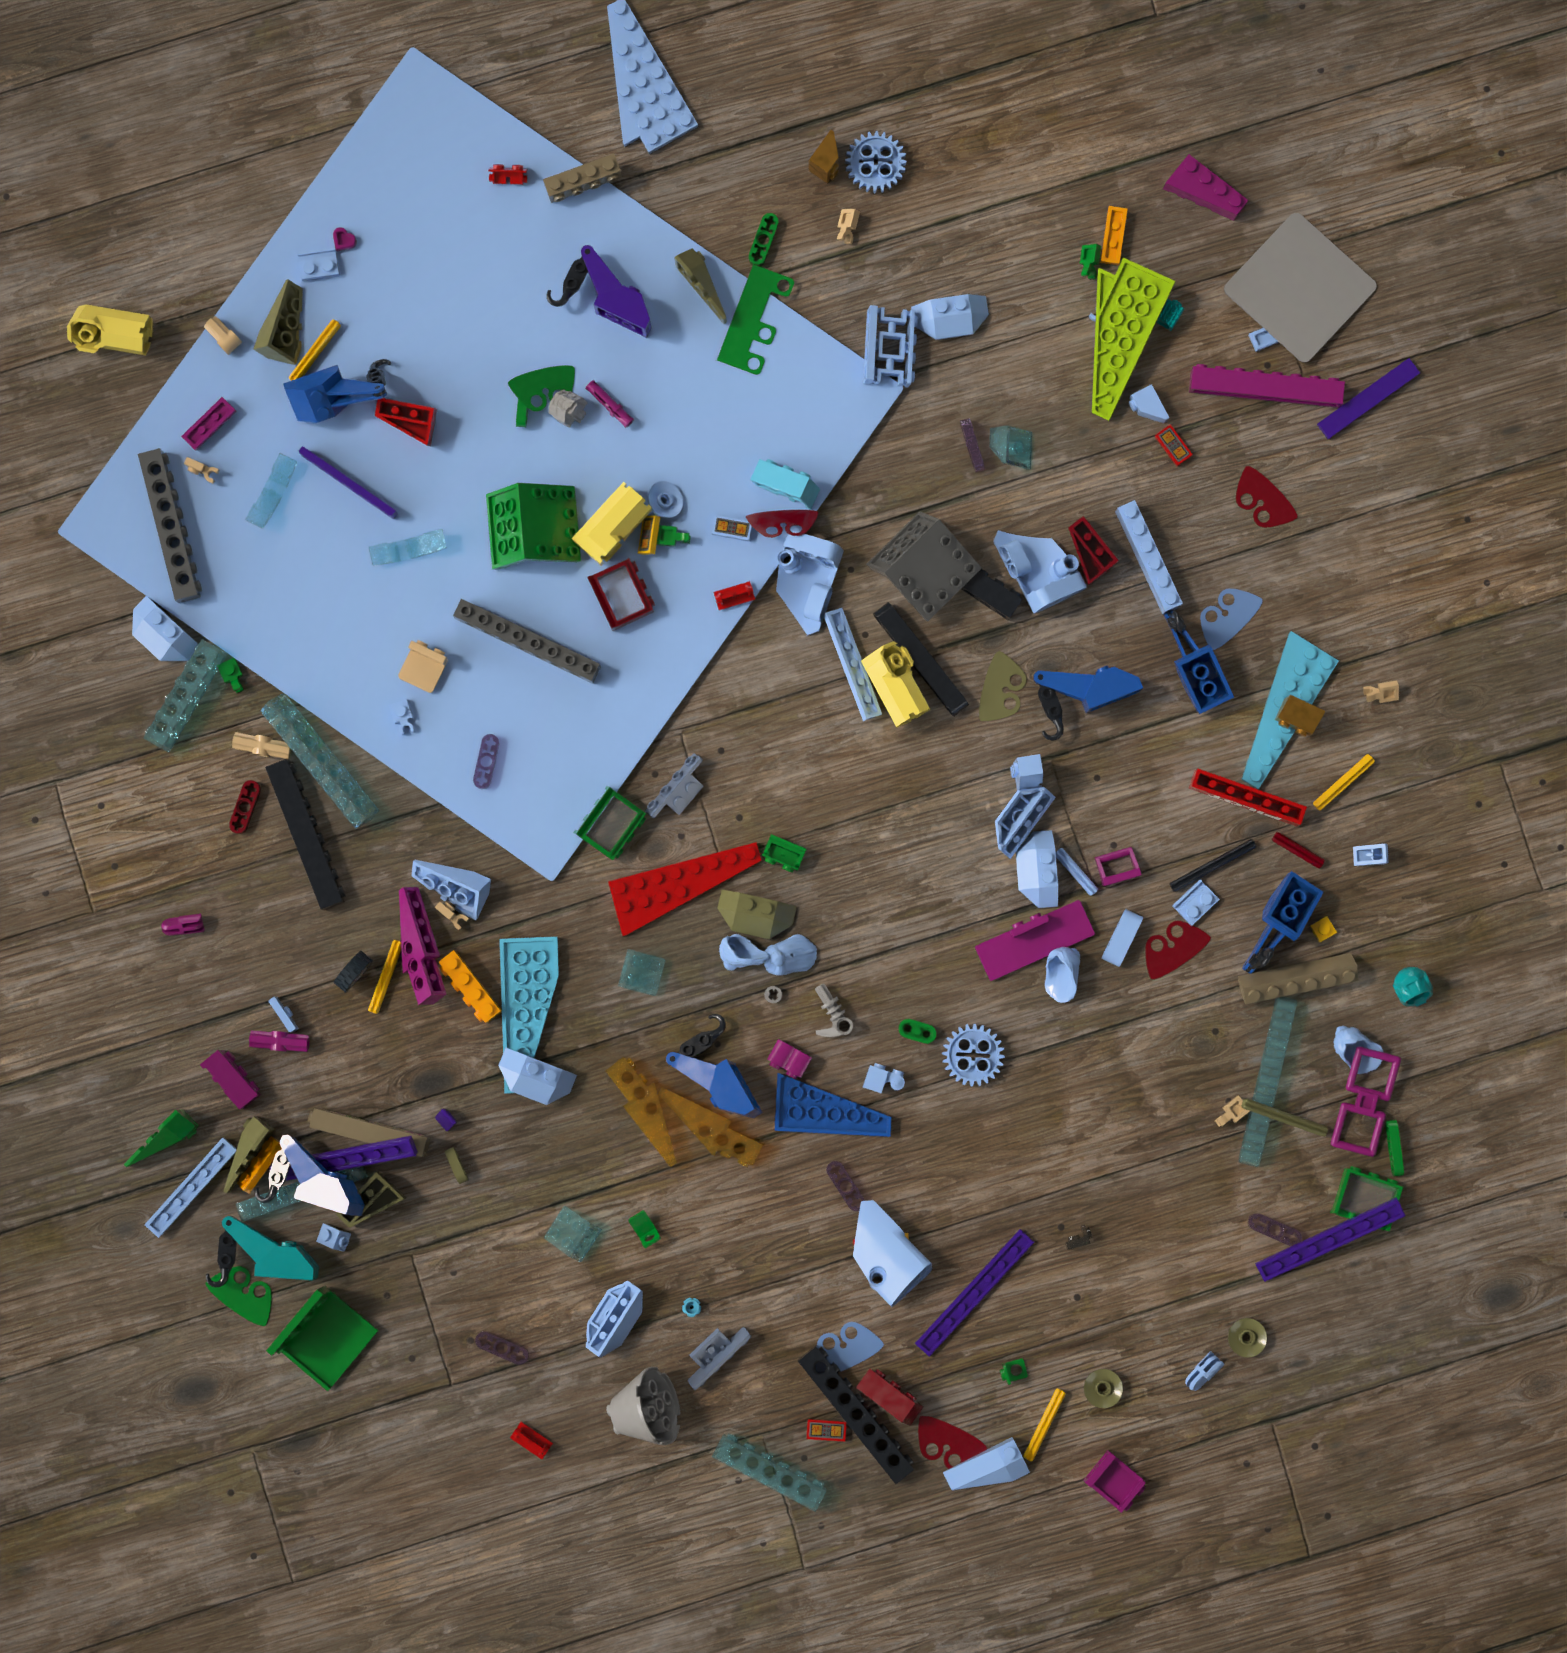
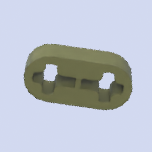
(456, 1165)

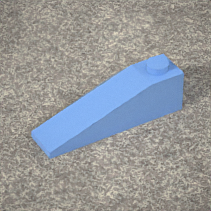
(459, 886)

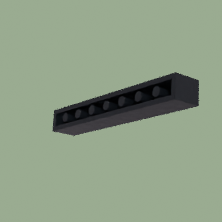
(305, 835)

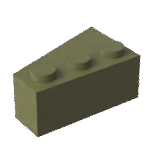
(377, 1196)

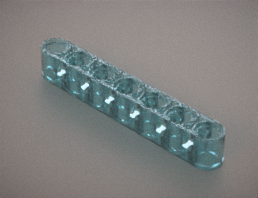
(285, 1196)

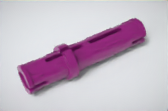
(616, 410)

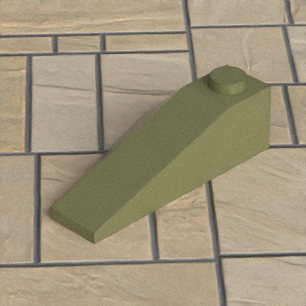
(694, 270)

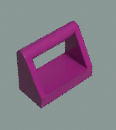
(1121, 876)

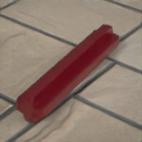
(1298, 850)

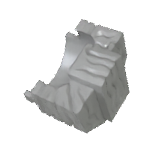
(567, 407)

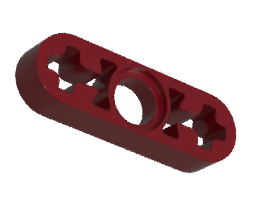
(234, 818)

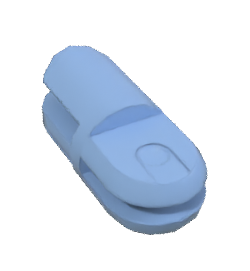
(1203, 1371)

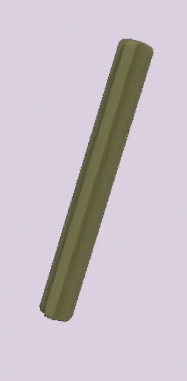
(1284, 1117)

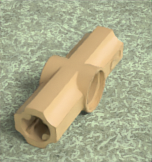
(261, 745)

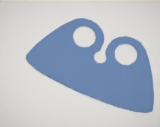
(1239, 614)
(856, 1351)

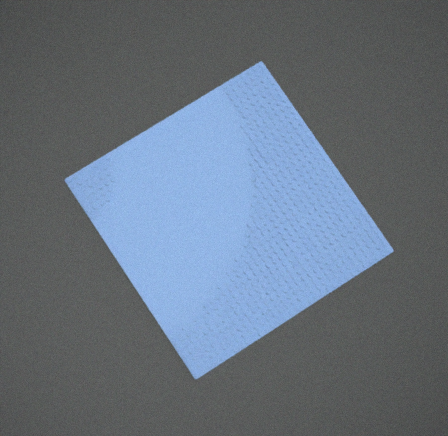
(456, 299)

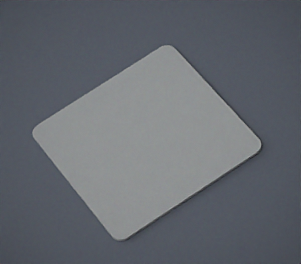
(1300, 287)

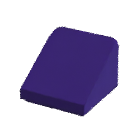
(445, 1119)

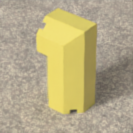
(110, 329)
(611, 523)
(894, 682)

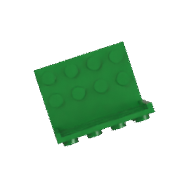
(532, 524)
(324, 1337)

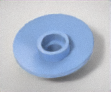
(670, 495)

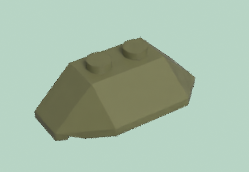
(755, 914)

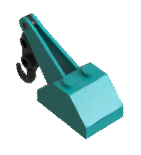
(271, 1258)

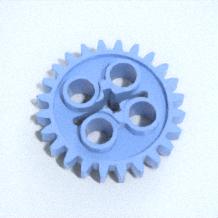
(875, 178)
(973, 1036)

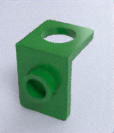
(644, 1228)
(1006, 1371)

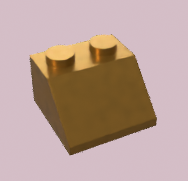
(825, 159)
(1299, 716)

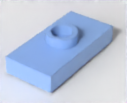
(284, 1014)

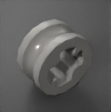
(779, 994)

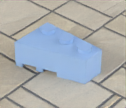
(1027, 772)

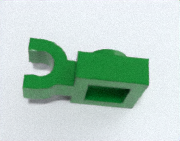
(1089, 257)
(668, 536)
(231, 672)

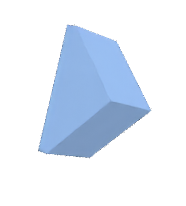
(1370, 855)

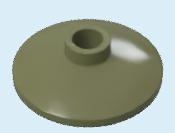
(1256, 1341)
(1105, 1398)

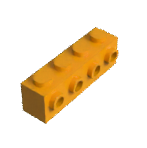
(470, 986)

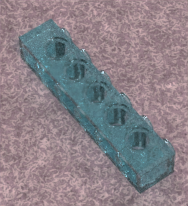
(186, 705)
(810, 1500)

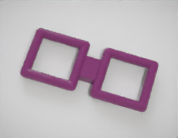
(1365, 1101)

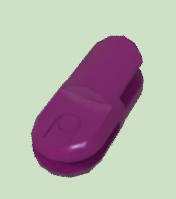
(183, 925)

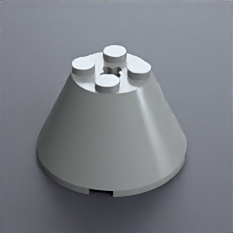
(647, 1408)

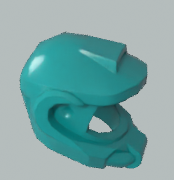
(1412, 986)

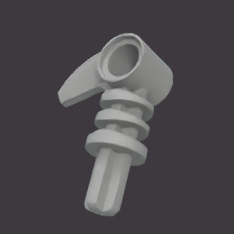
(835, 1012)

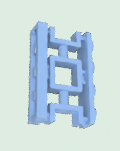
(875, 345)

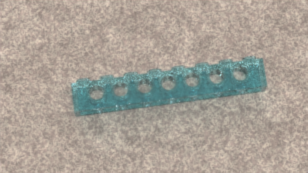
(319, 760)

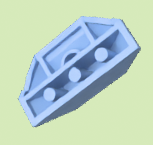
(951, 316)
(160, 633)
(1020, 818)
(1038, 869)
(534, 1078)
(614, 1318)

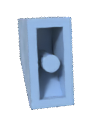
(1148, 405)

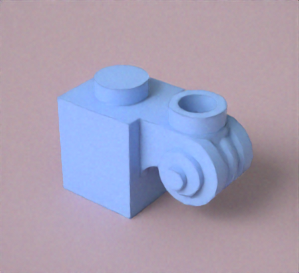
(878, 1076)

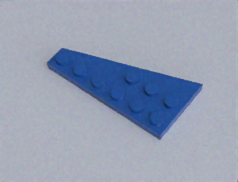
(817, 1111)

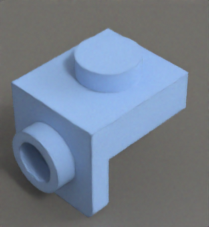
(333, 1237)

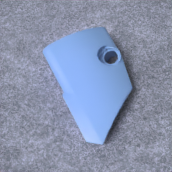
(1040, 569)
(807, 578)
(887, 1253)

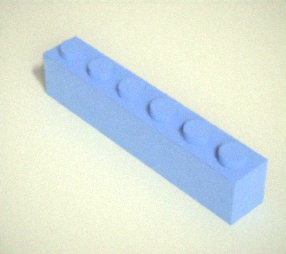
(1148, 557)

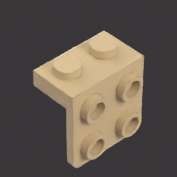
(423, 666)

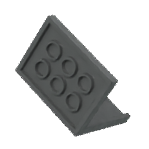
(925, 564)

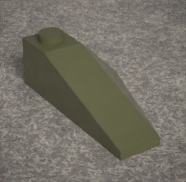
(280, 331)
(249, 1145)

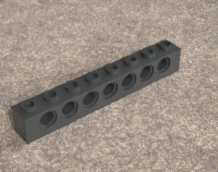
(148, 461)
(526, 641)

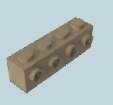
(582, 178)

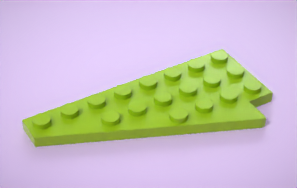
(1125, 318)

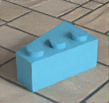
(785, 482)

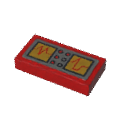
(1173, 445)
(826, 1430)

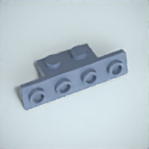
(679, 790)
(714, 1353)

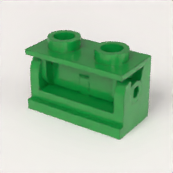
(784, 853)

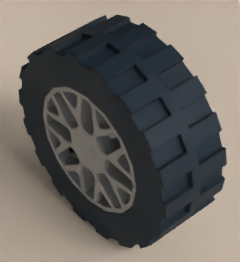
(353, 971)

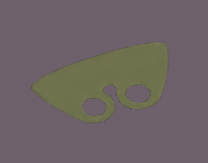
(992, 696)

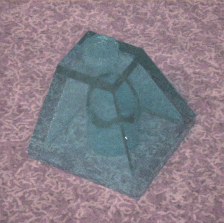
(1012, 445)

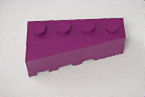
(1205, 188)

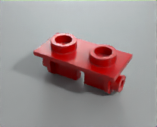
(500, 173)
(734, 595)
(531, 1440)

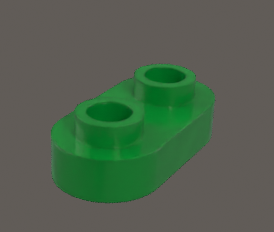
(917, 1031)

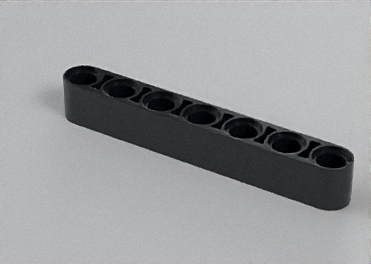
(923, 661)

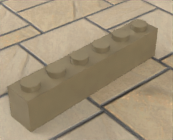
(1298, 978)

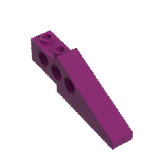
(419, 948)

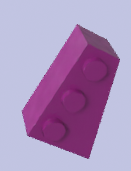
(231, 1078)

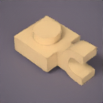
(847, 222)
(196, 467)
(1384, 693)
(447, 910)
(1232, 1111)

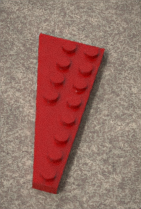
(658, 891)

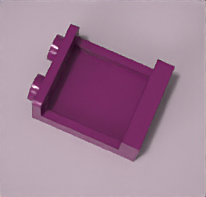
(1115, 1481)

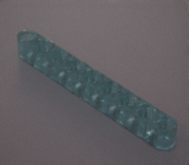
(1268, 1079)

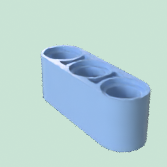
(1122, 937)

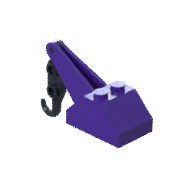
(614, 301)

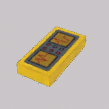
(649, 535)

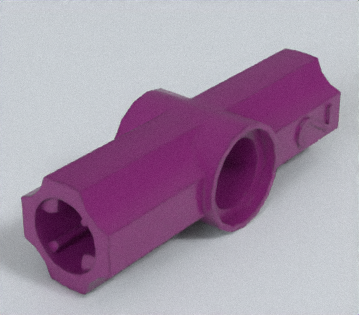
(279, 1041)

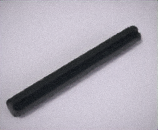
(1212, 865)

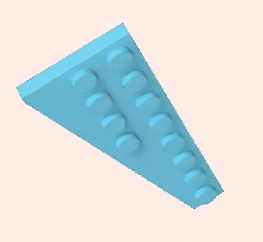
(1300, 674)

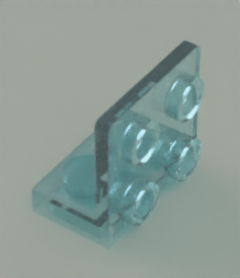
(641, 972)
(572, 1234)

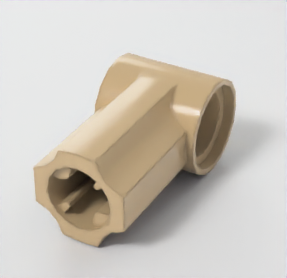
(225, 338)

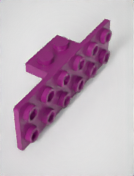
(1034, 939)

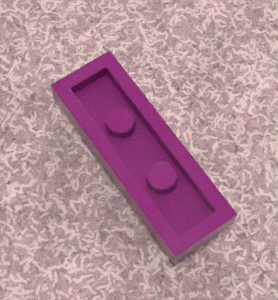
(208, 424)

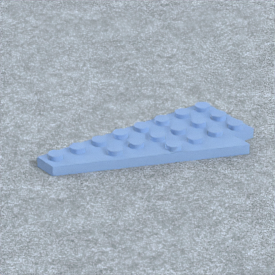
(646, 94)

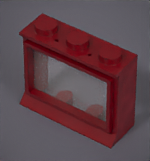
(621, 594)

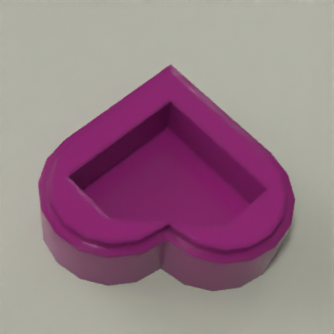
(343, 239)

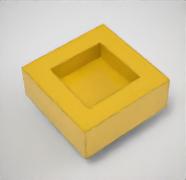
(1323, 929)

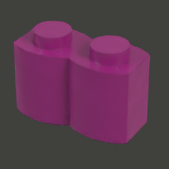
(789, 1058)

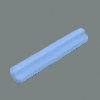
(1076, 872)

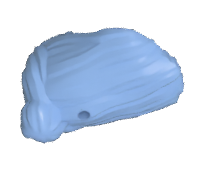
(740, 952)
(791, 955)
(1062, 973)
(1348, 1040)

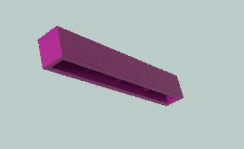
(1266, 386)

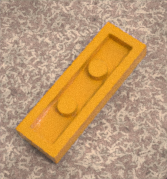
(1113, 235)
(259, 1165)

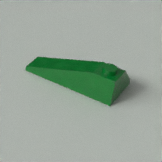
(172, 1131)

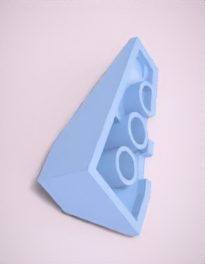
(993, 1466)

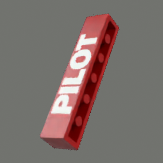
(1247, 797)

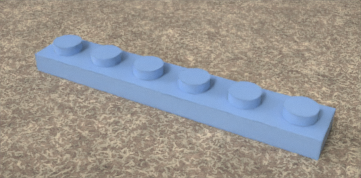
(852, 664)
(191, 1187)

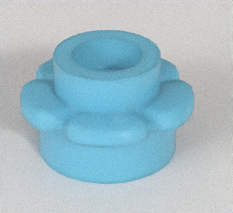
(686, 1307)

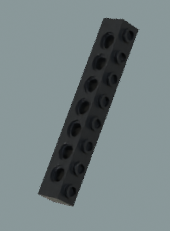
(895, 1471)

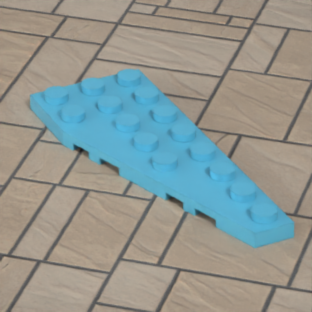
(527, 988)

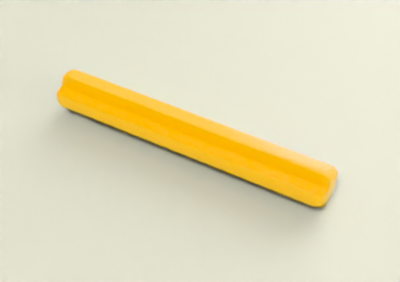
(315, 350)
(1343, 782)
(385, 977)
(1044, 1424)

